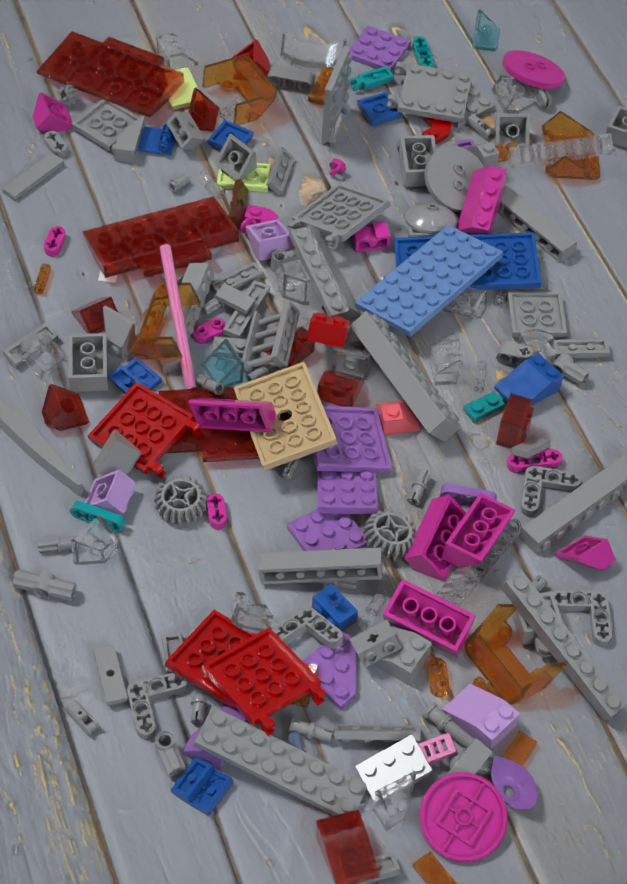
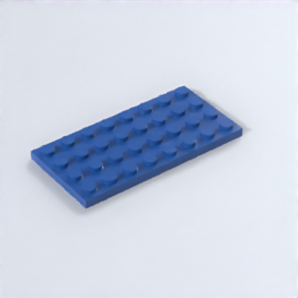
(515, 270)

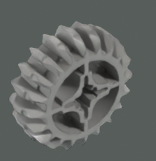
(183, 493)
(389, 536)

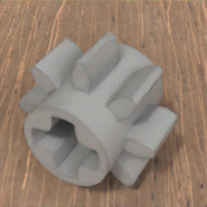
(67, 95)

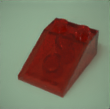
(347, 848)

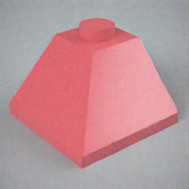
(397, 417)

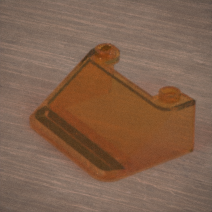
(562, 128)

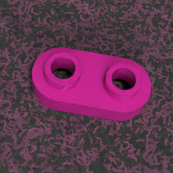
(210, 329)

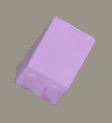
(482, 715)

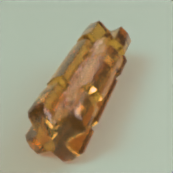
(42, 278)
(480, 682)

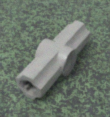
(44, 584)

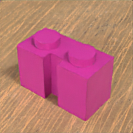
(372, 237)

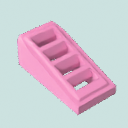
(430, 744)

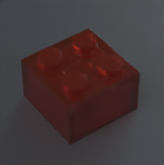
(515, 421)

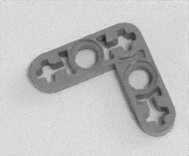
(537, 482)
(590, 605)
(308, 620)
(146, 694)

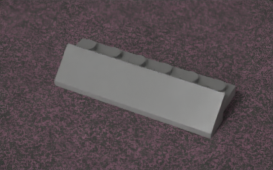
(323, 273)

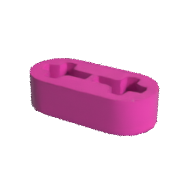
(51, 240)
(221, 511)

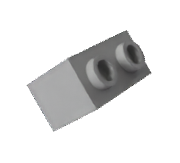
(185, 130)
(375, 643)

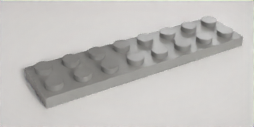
(279, 763)

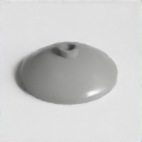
(430, 217)

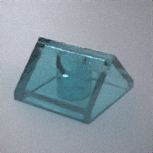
(486, 33)
(224, 365)

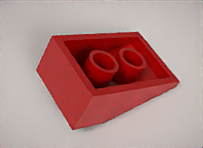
(328, 330)

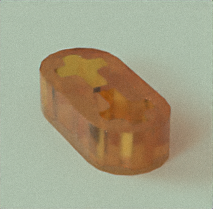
(442, 677)

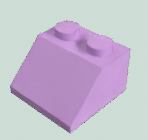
(268, 237)
(111, 492)

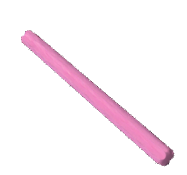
(177, 315)

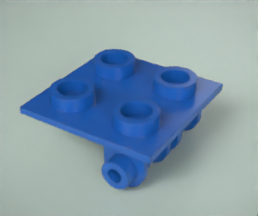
(157, 140)

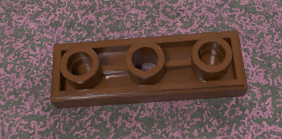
(238, 203)

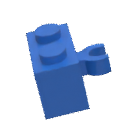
(335, 607)

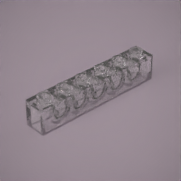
(553, 151)

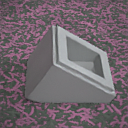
(170, 365)

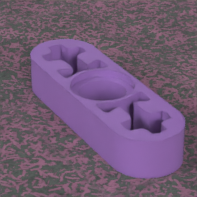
(459, 493)

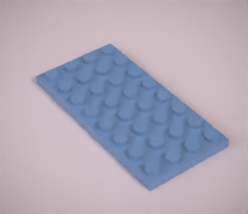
(429, 280)

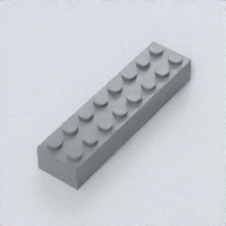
(405, 376)

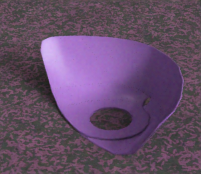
(513, 774)

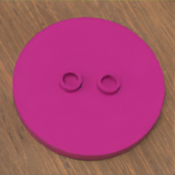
(533, 69)
(463, 817)

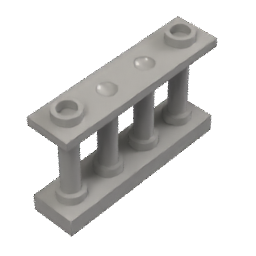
(281, 345)

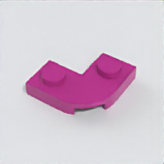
(260, 214)

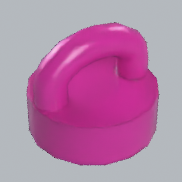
(337, 166)
(248, 221)

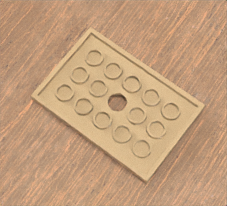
(306, 430)

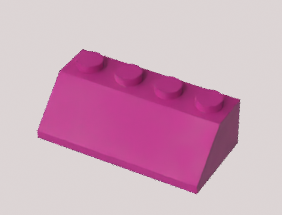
(482, 200)
(233, 414)
(434, 531)
(477, 532)
(429, 617)

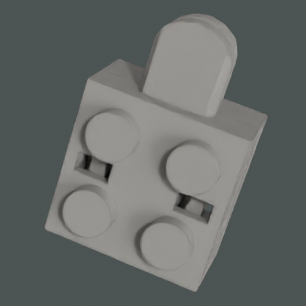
(526, 633)

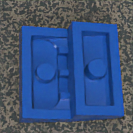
(135, 372)
(202, 786)

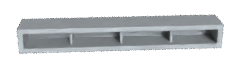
(576, 507)
(563, 646)

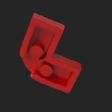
(439, 129)

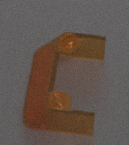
(248, 79)
(146, 343)
(499, 665)

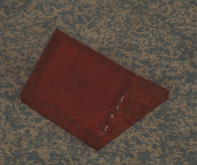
(203, 111)
(91, 315)

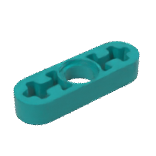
(424, 49)
(89, 512)

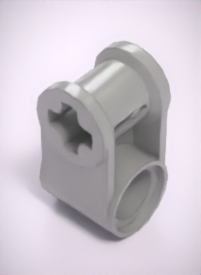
(513, 353)

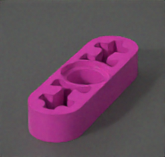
(543, 455)

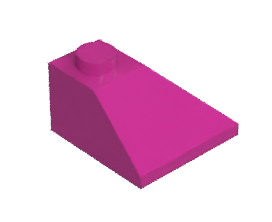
(51, 114)
(589, 552)

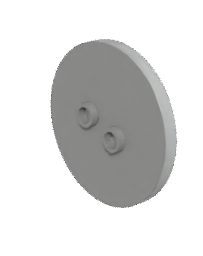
(449, 175)

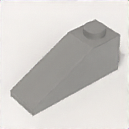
(128, 142)

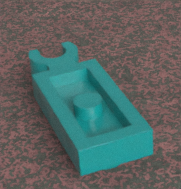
(372, 78)
(484, 406)

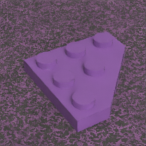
(336, 671)

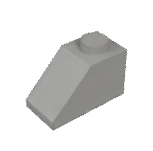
(486, 153)

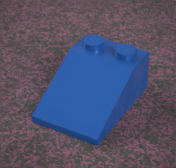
(531, 379)

